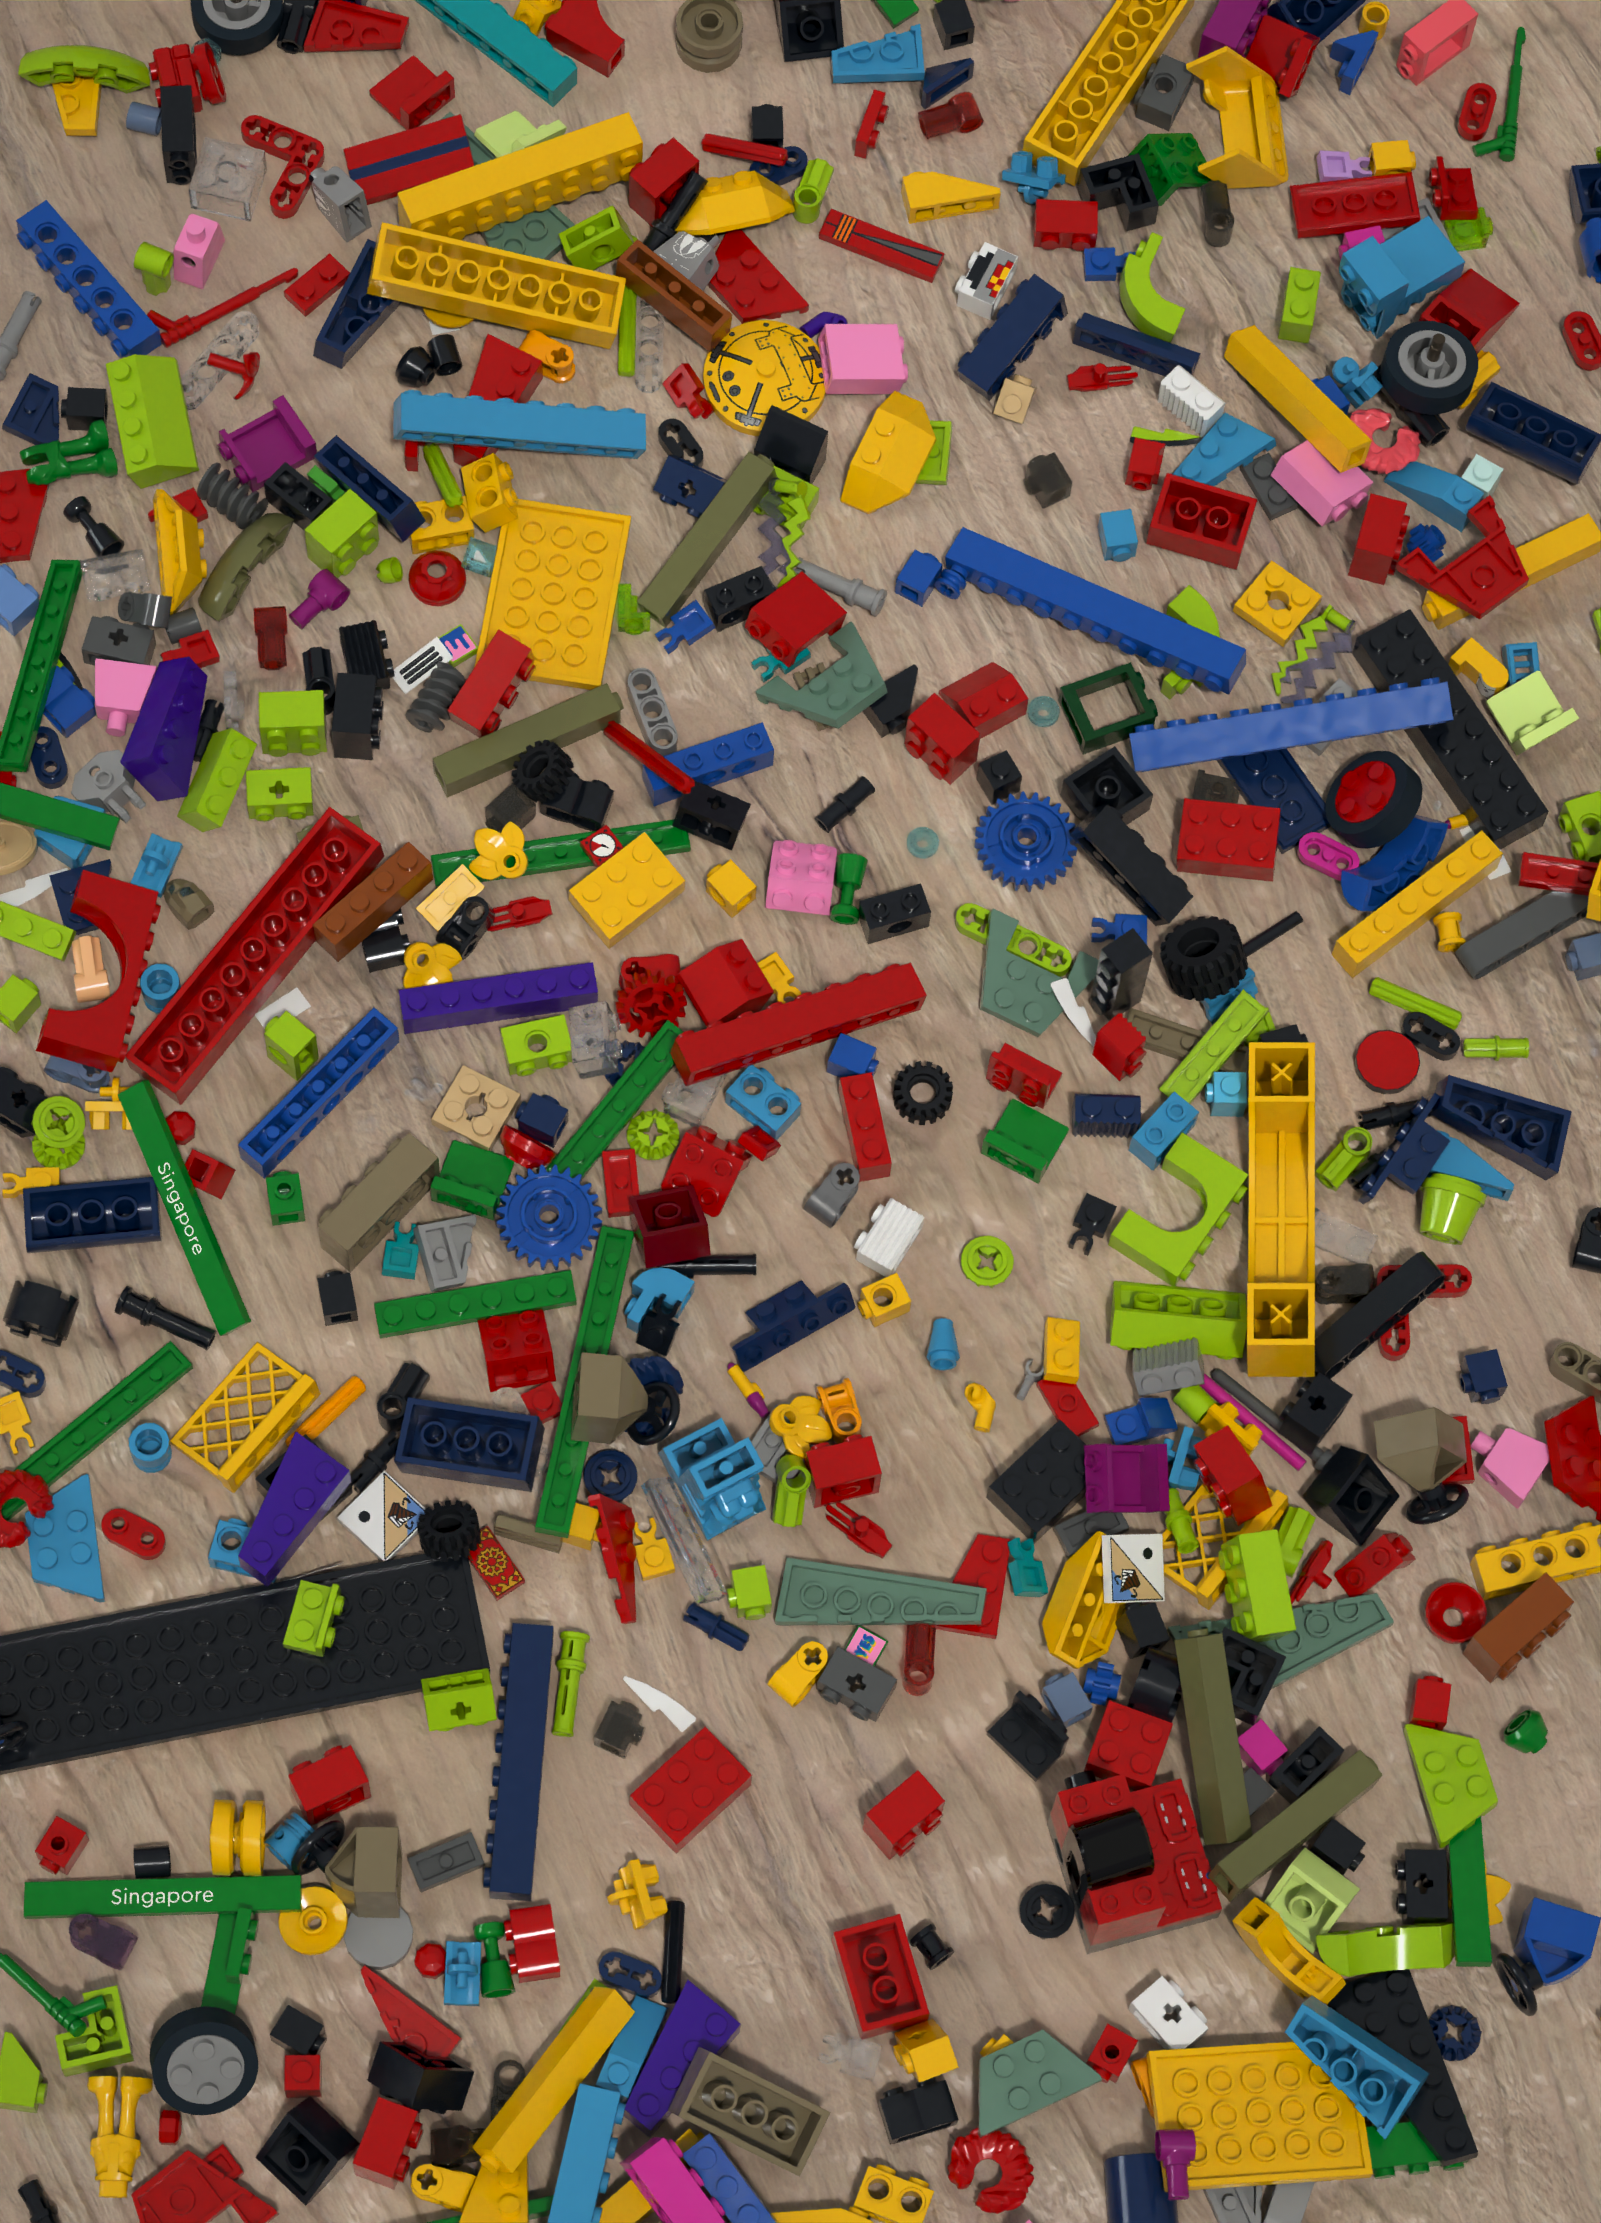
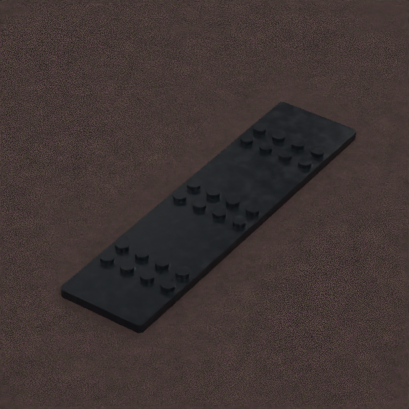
(223, 1661)

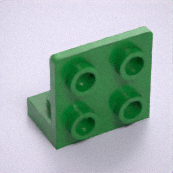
(1171, 162)
(1024, 1140)
(472, 1180)

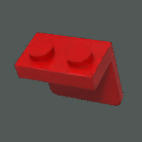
(708, 1166)

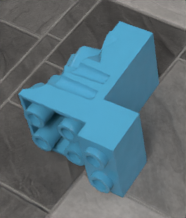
(1397, 273)
(716, 1477)

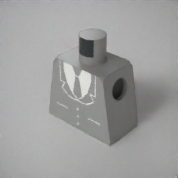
(335, 190)
(692, 256)

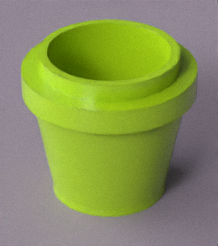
(1449, 1207)

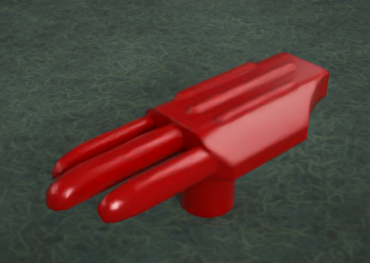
(1097, 378)
(522, 913)
(862, 1532)
(1313, 1571)

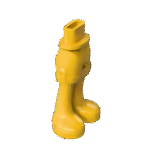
(113, 2152)

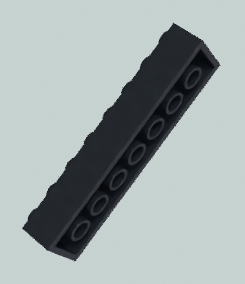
(1460, 753)

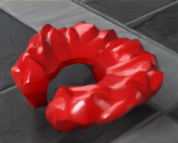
(32, 1491)
(1008, 2154)

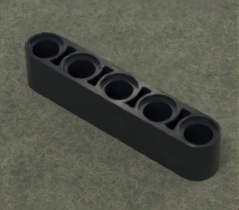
(1376, 1314)

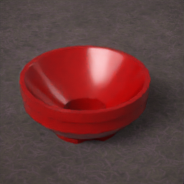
(439, 590)
(525, 1149)
(1466, 1602)

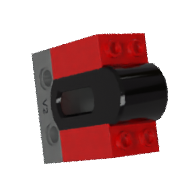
(1131, 1861)

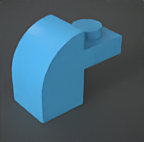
(648, 1289)

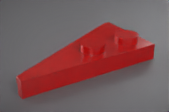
(618, 1551)
(407, 2020)

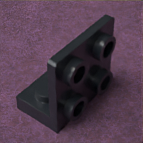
(1029, 1736)

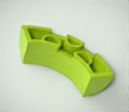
(66, 61)
(1385, 1950)

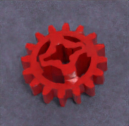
(647, 999)

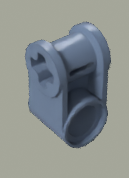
(76, 1074)

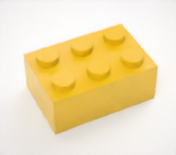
(626, 890)

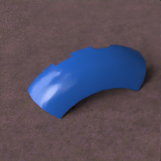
(1395, 865)

